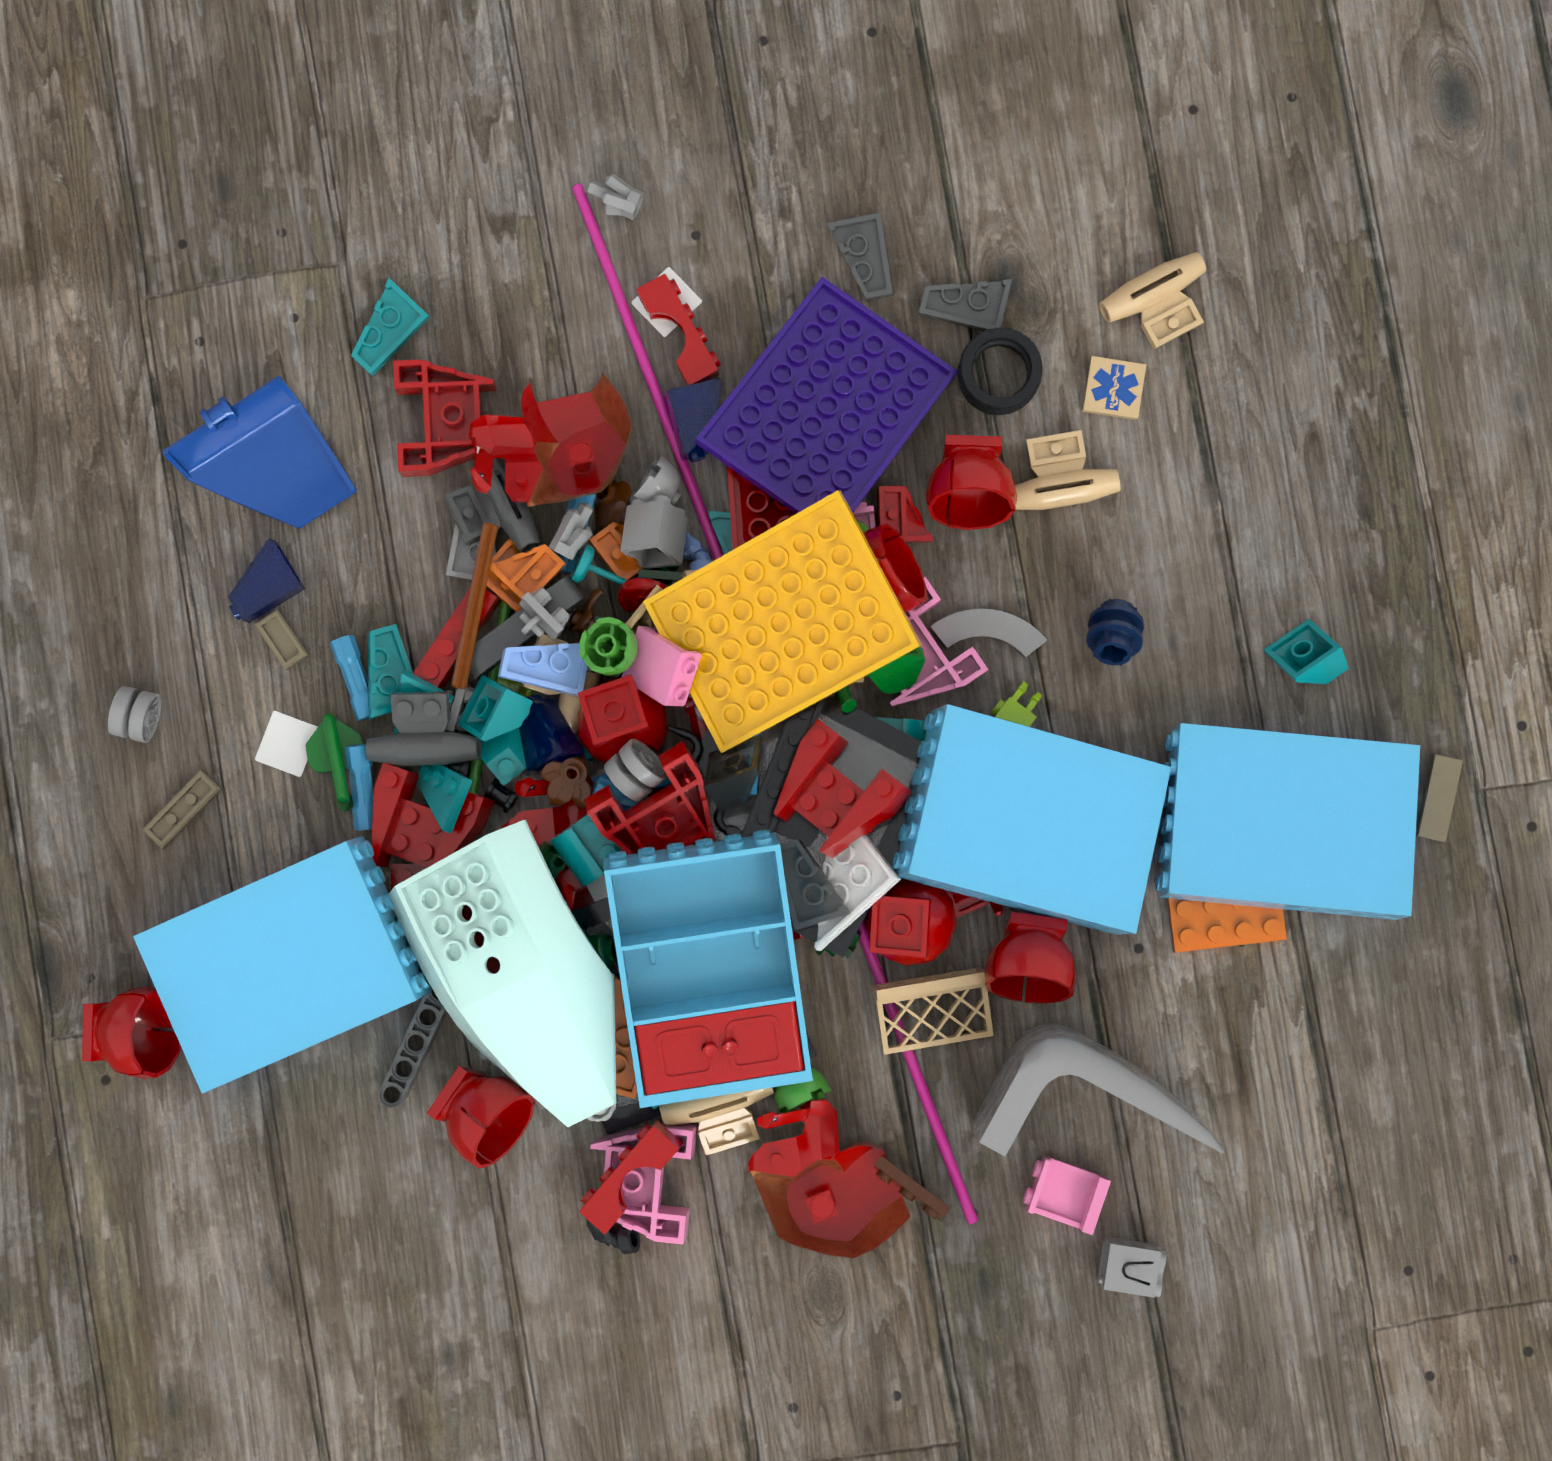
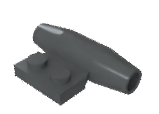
(474, 508)
(422, 734)

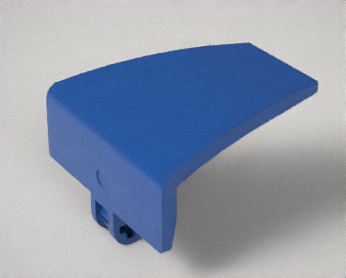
(264, 456)

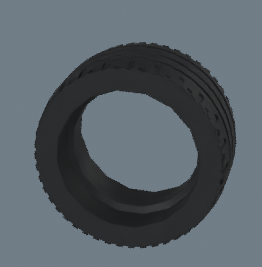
(1009, 339)

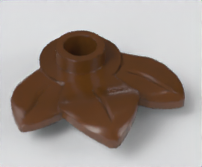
(612, 503)
(581, 618)
(564, 785)

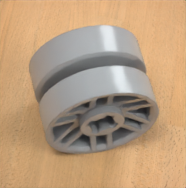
(134, 714)
(635, 770)

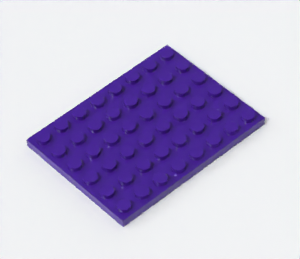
(826, 403)

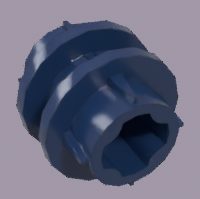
(1115, 632)

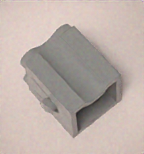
(652, 528)
(1131, 1267)

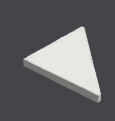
(860, 879)

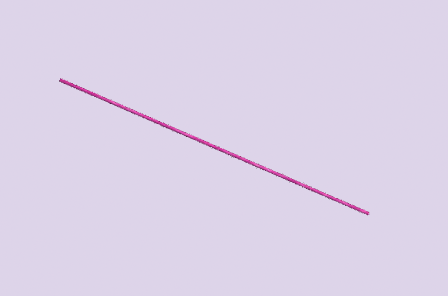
(717, 552)

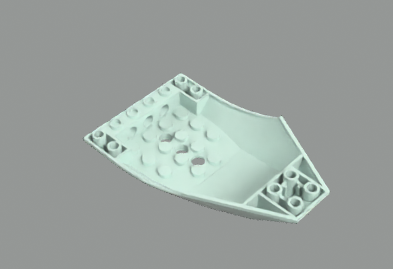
(553, 999)

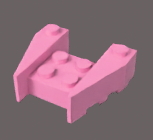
(938, 673)
(644, 1187)

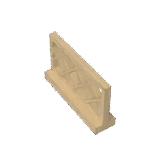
(929, 986)

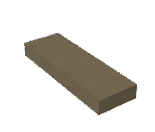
(1439, 798)
(182, 809)

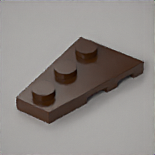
(911, 1189)

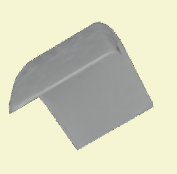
(1057, 1051)

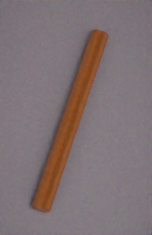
(474, 605)

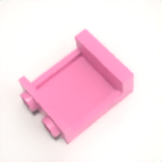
(663, 668)
(1066, 1193)

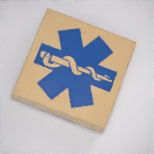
(1114, 388)

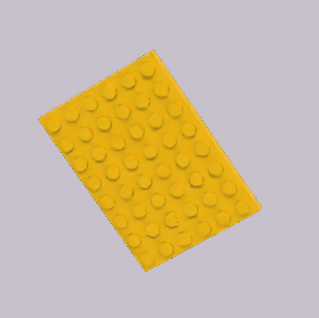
(784, 621)

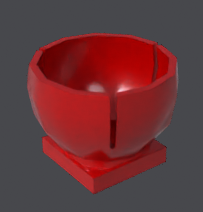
(972, 483)
(898, 565)
(616, 714)
(911, 923)
(1033, 950)
(126, 1036)
(482, 1115)

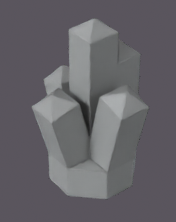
(618, 196)
(572, 532)

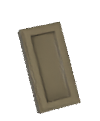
(281, 639)

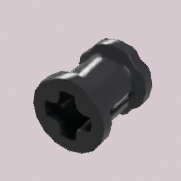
(502, 795)

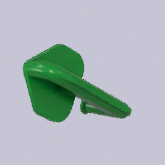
(890, 678)
(327, 754)

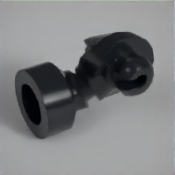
(624, 1239)

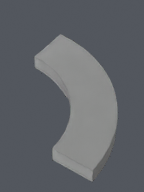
(990, 624)

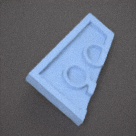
(547, 667)

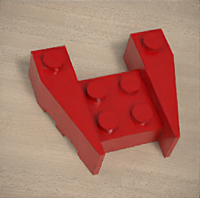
(449, 407)
(831, 798)
(667, 817)
(410, 828)

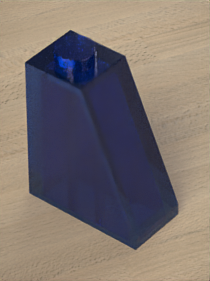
(689, 412)
(264, 584)
(547, 735)

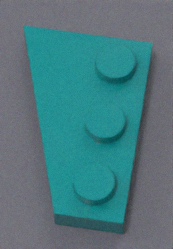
(385, 665)

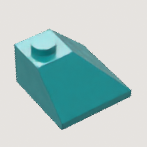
(1308, 654)
(493, 710)
(504, 755)

